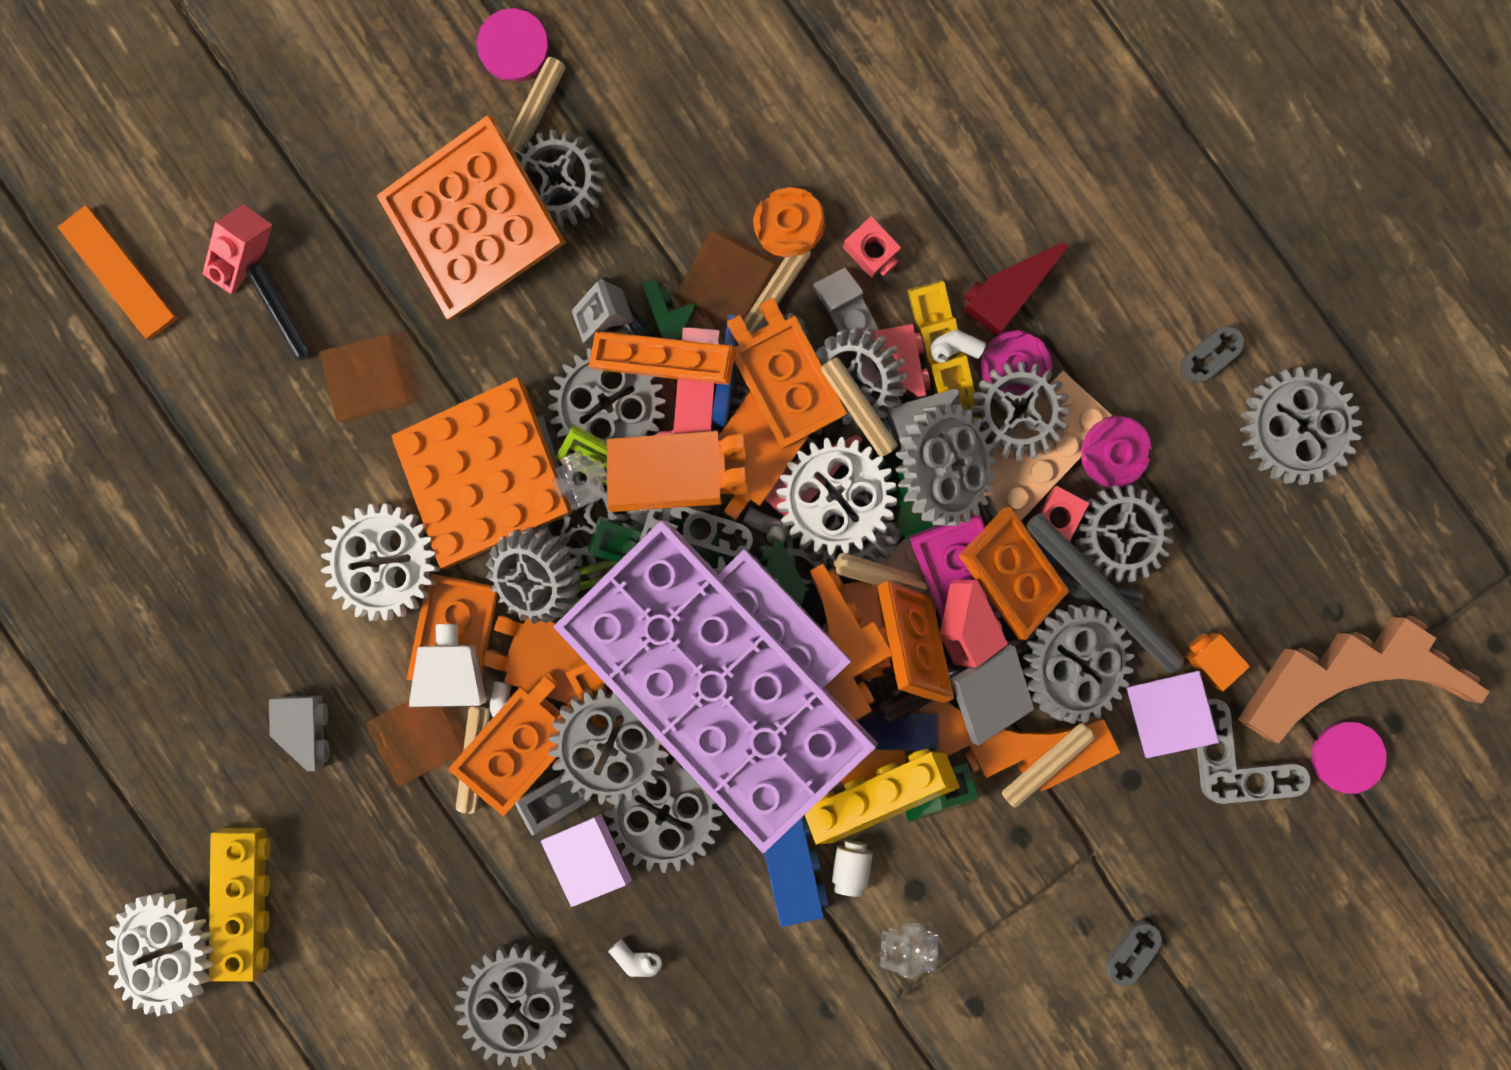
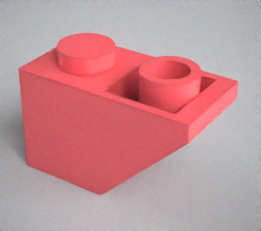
(235, 246)
(909, 348)
(969, 625)

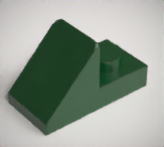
(672, 322)
(614, 539)

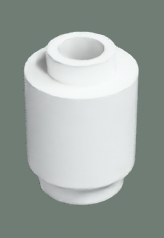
(852, 868)

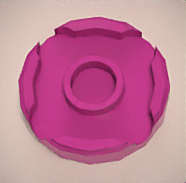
(512, 45)
(1011, 349)
(1116, 451)
(1348, 757)

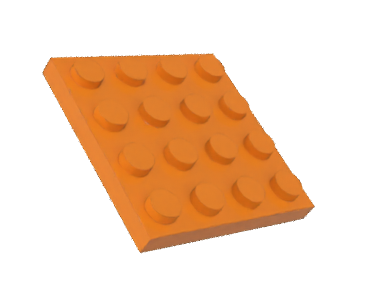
(471, 218)
(480, 472)

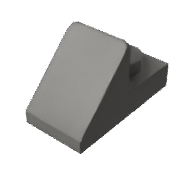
(844, 302)
(600, 309)
(549, 804)

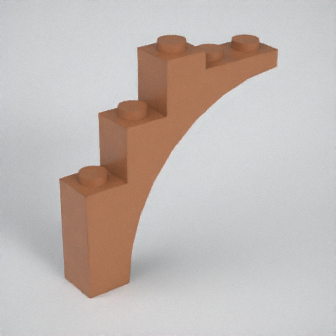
(1300, 683)

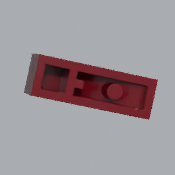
(1007, 290)

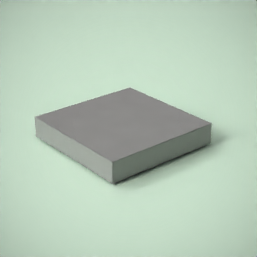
(992, 695)

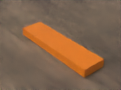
(117, 272)
(662, 357)

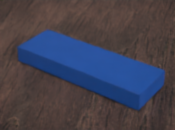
(724, 392)

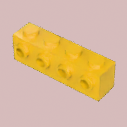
(882, 797)
(238, 903)

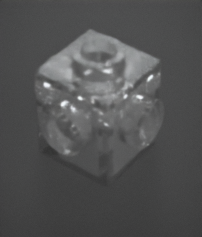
(591, 490)
(909, 950)

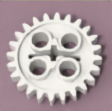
(862, 477)
(384, 594)
(168, 980)

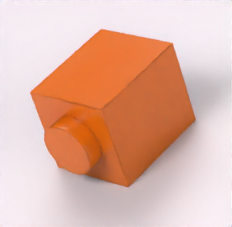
(1216, 660)

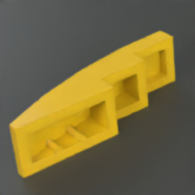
(933, 320)

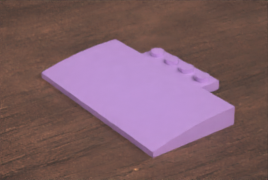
(722, 678)

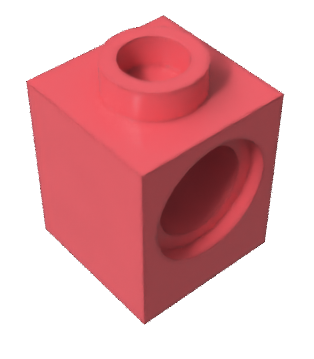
(868, 233)
(1070, 504)

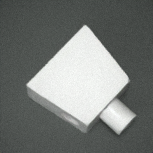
(447, 672)

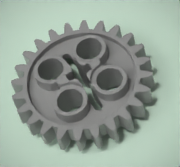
(586, 379)
(1320, 401)
(946, 465)
(1096, 638)
(578, 732)
(647, 841)
(491, 1028)

